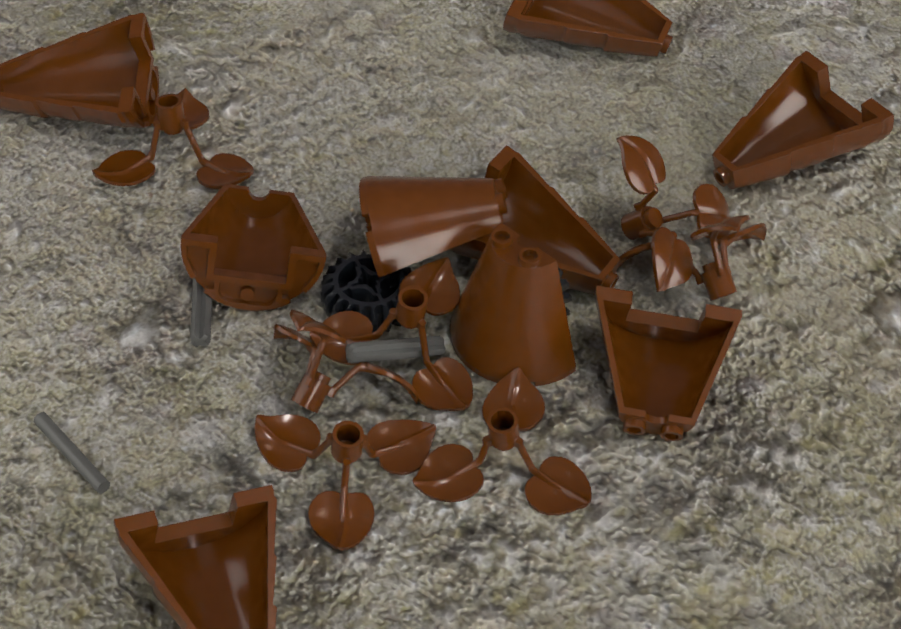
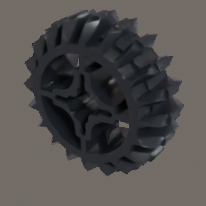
(357, 288)

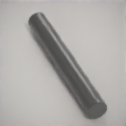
(71, 452)

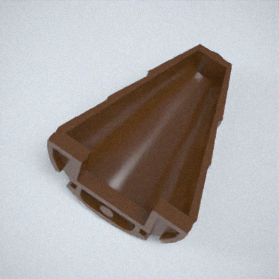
(613, 25)
(88, 77)
(797, 127)
(550, 224)
(210, 567)

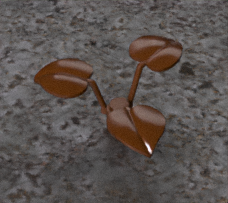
(173, 115)
(670, 255)
(717, 274)
(425, 290)
(314, 385)
(511, 406)
(334, 516)

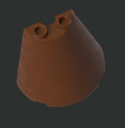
(426, 215)
(252, 249)
(513, 314)
(662, 361)

